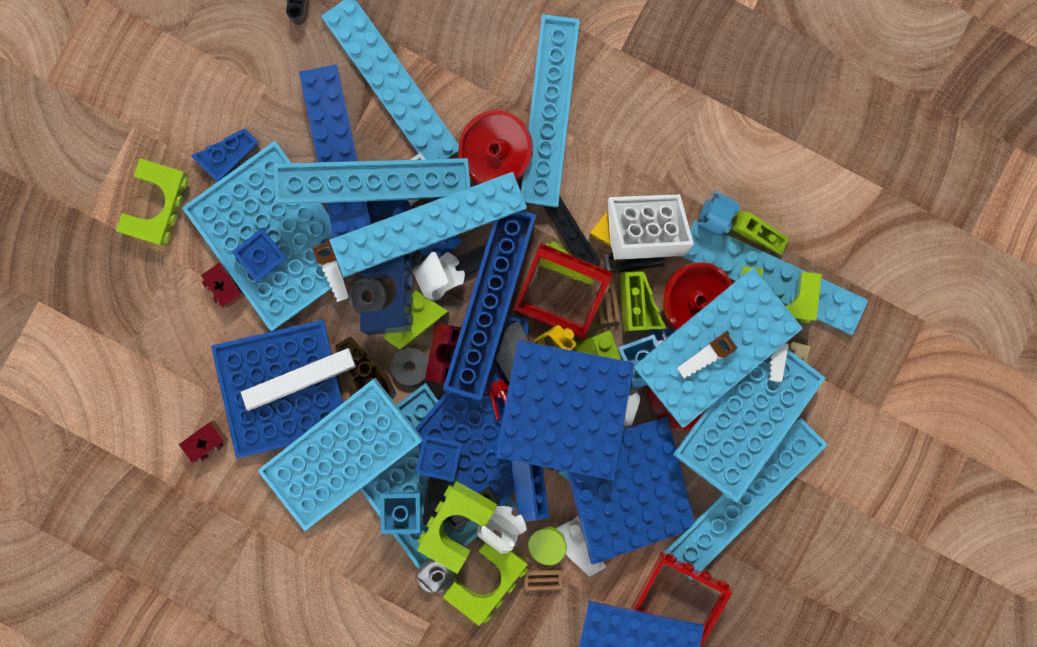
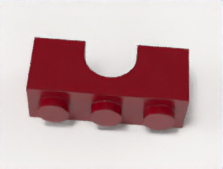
(443, 340)

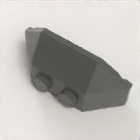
(507, 346)

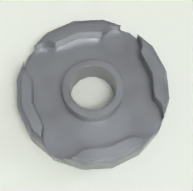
(360, 287)
(398, 366)
(437, 584)

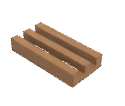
(615, 306)
(547, 579)

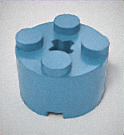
(718, 213)

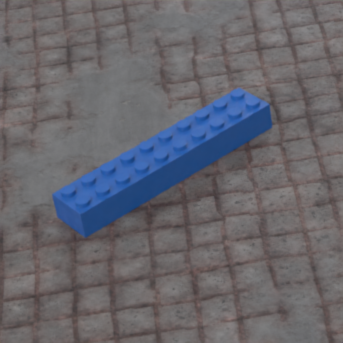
(333, 139)
(489, 305)

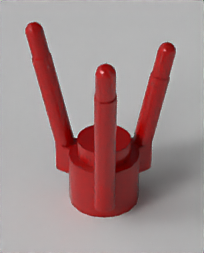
(499, 390)

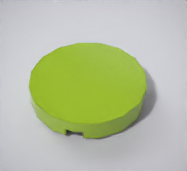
(547, 545)

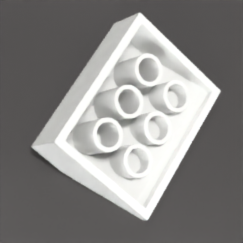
(648, 227)

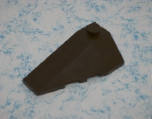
(365, 369)

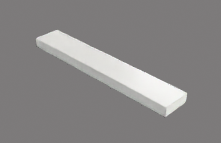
(298, 379)

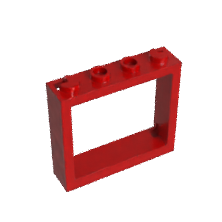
(575, 264)
(688, 569)

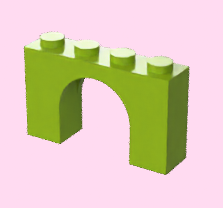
(158, 228)
(807, 296)
(461, 502)
(478, 606)

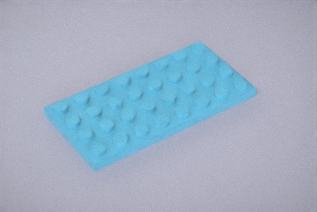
(755, 324)
(747, 425)
(340, 454)

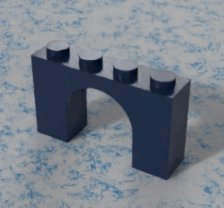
(397, 315)

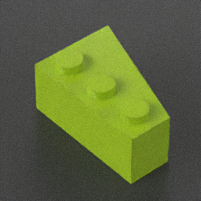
(637, 303)
(425, 315)

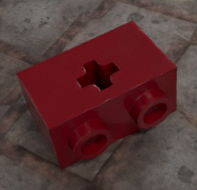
(231, 291)
(192, 445)

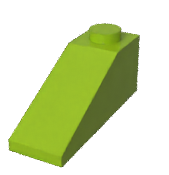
(759, 231)
(561, 269)

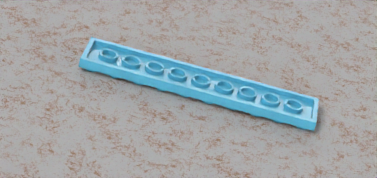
(390, 81)
(550, 109)
(369, 180)
(428, 224)
(835, 307)
(726, 519)

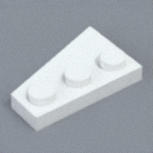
(577, 547)

